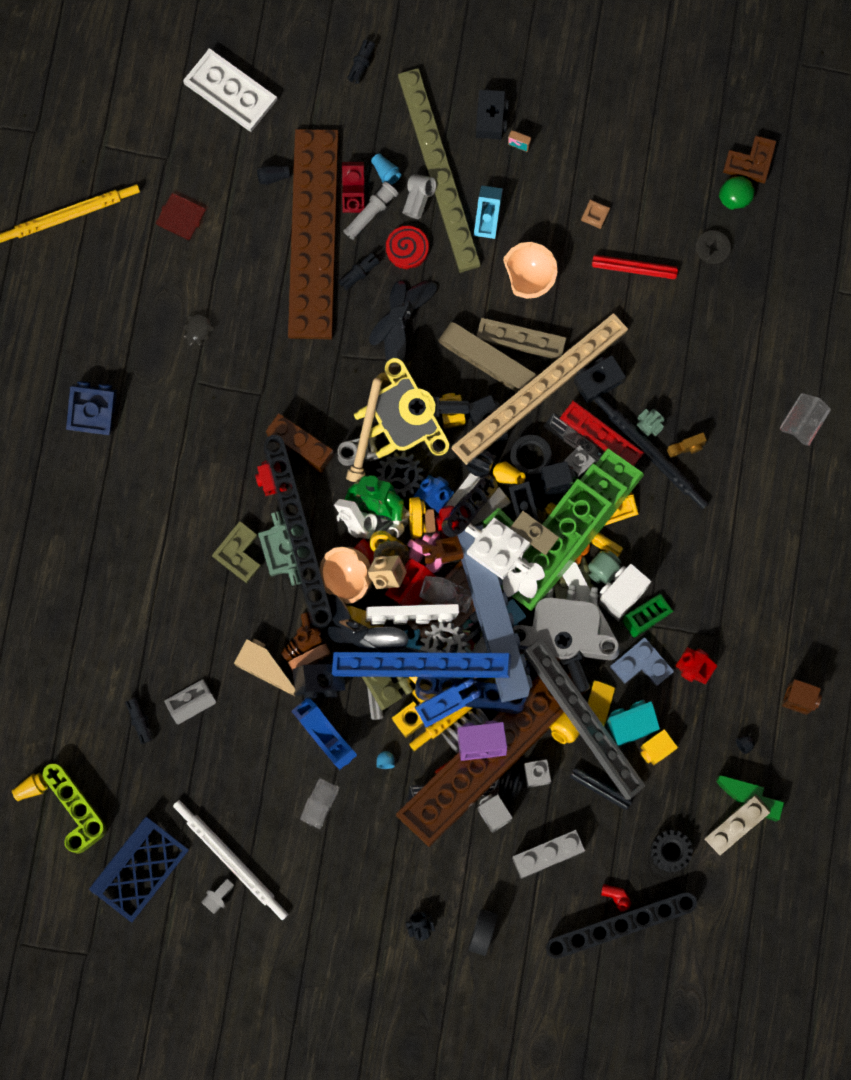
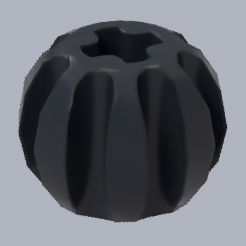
(483, 463)

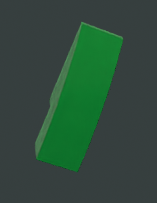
(743, 791)

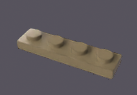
(521, 338)

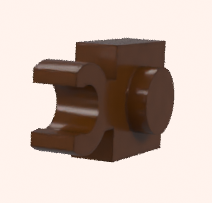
(445, 549)

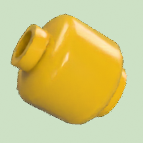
(564, 730)

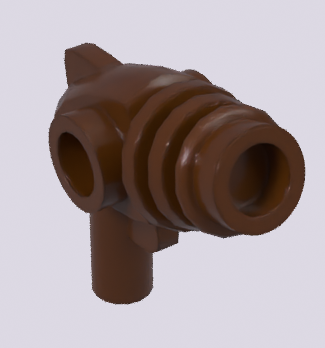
(305, 639)

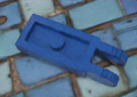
(445, 703)

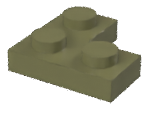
(232, 553)

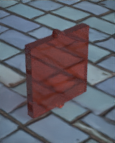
(180, 216)

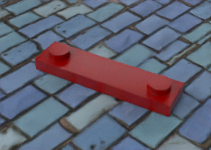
(600, 433)

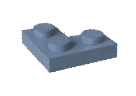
(642, 658)

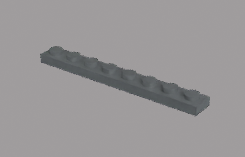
(583, 719)

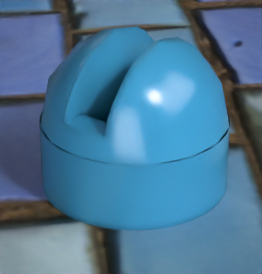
(385, 760)

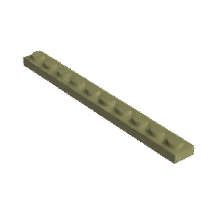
(439, 169)

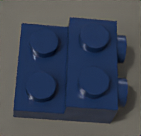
(91, 408)

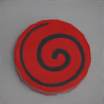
(407, 247)

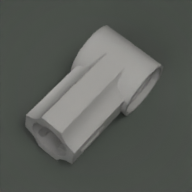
(419, 190)

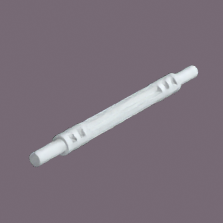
(230, 860)

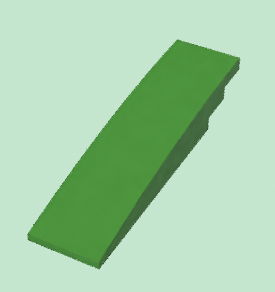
(580, 518)

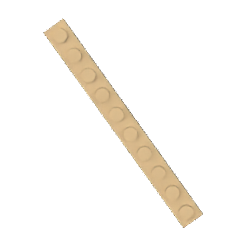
(539, 389)

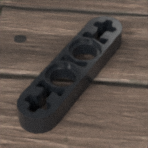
(471, 507)

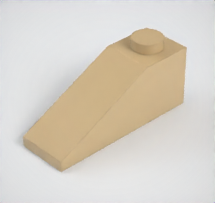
(259, 662)

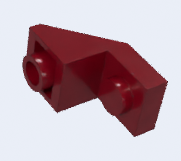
(353, 187)

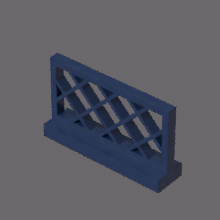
(122, 857)

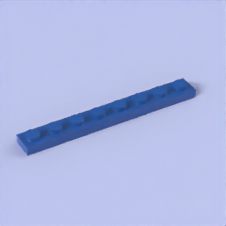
(421, 664)

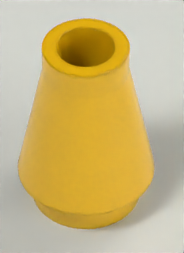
(506, 473)
(32, 786)

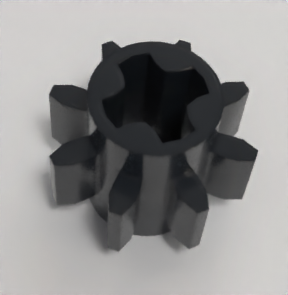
(420, 926)

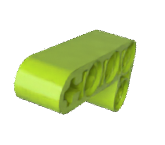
(71, 805)

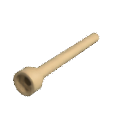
(356, 471)

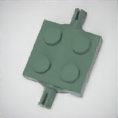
(278, 551)

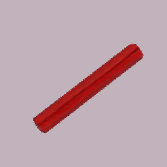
(633, 266)

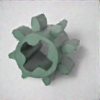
(650, 422)

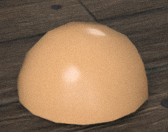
(530, 269)
(345, 574)

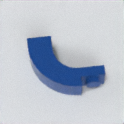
(324, 733)

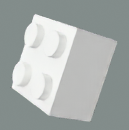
(624, 592)

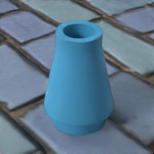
(387, 171)

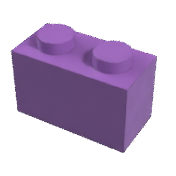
(481, 740)

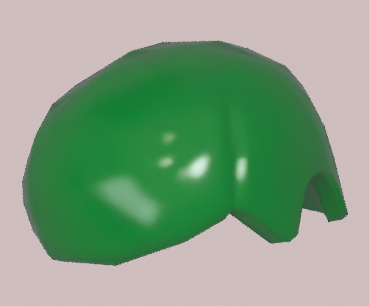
(737, 192)

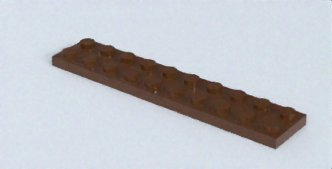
(313, 234)
(464, 782)

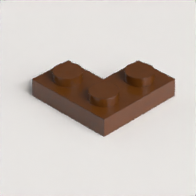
(751, 166)

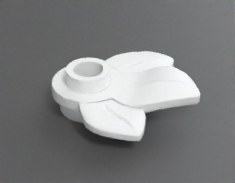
(523, 583)

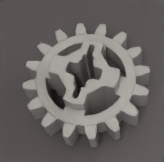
(439, 637)

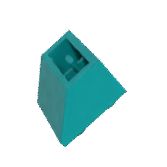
(633, 723)

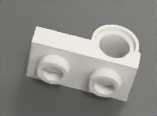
(358, 523)

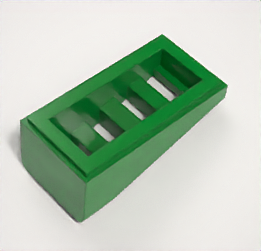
(638, 626)

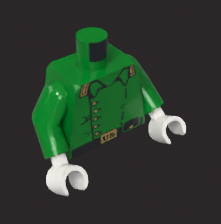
(378, 499)

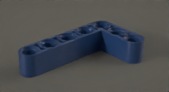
(485, 689)

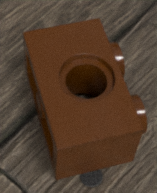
(802, 697)

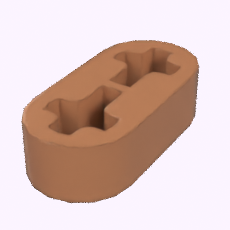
(310, 657)

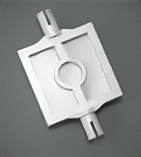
(498, 548)

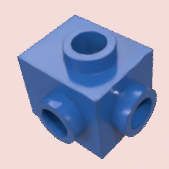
(434, 493)

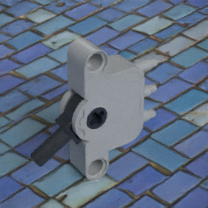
(578, 624)

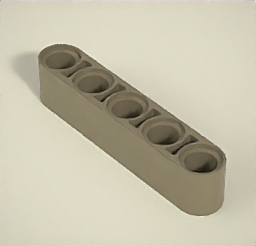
(486, 357)

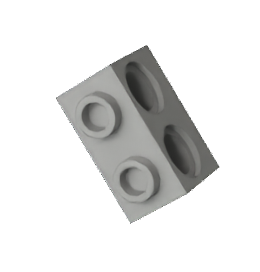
(494, 812)

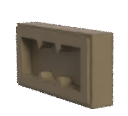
(534, 532)

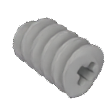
(477, 719)

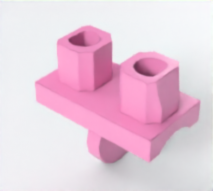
(416, 551)

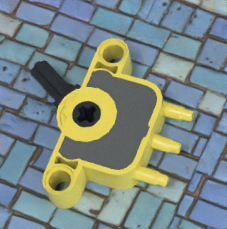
(401, 423)

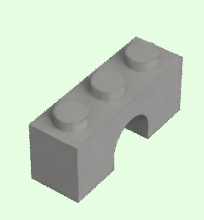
(548, 854)

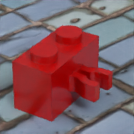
(411, 586)

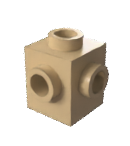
(387, 572)

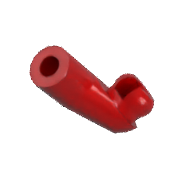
(619, 896)

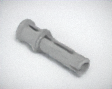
(377, 203)

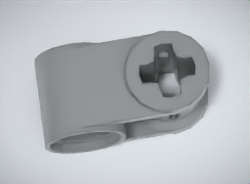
(353, 445)

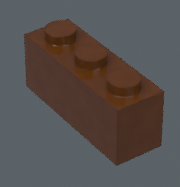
(301, 443)

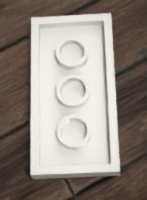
(230, 90)
(420, 613)

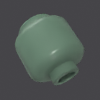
(604, 567)

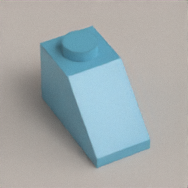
(488, 212)

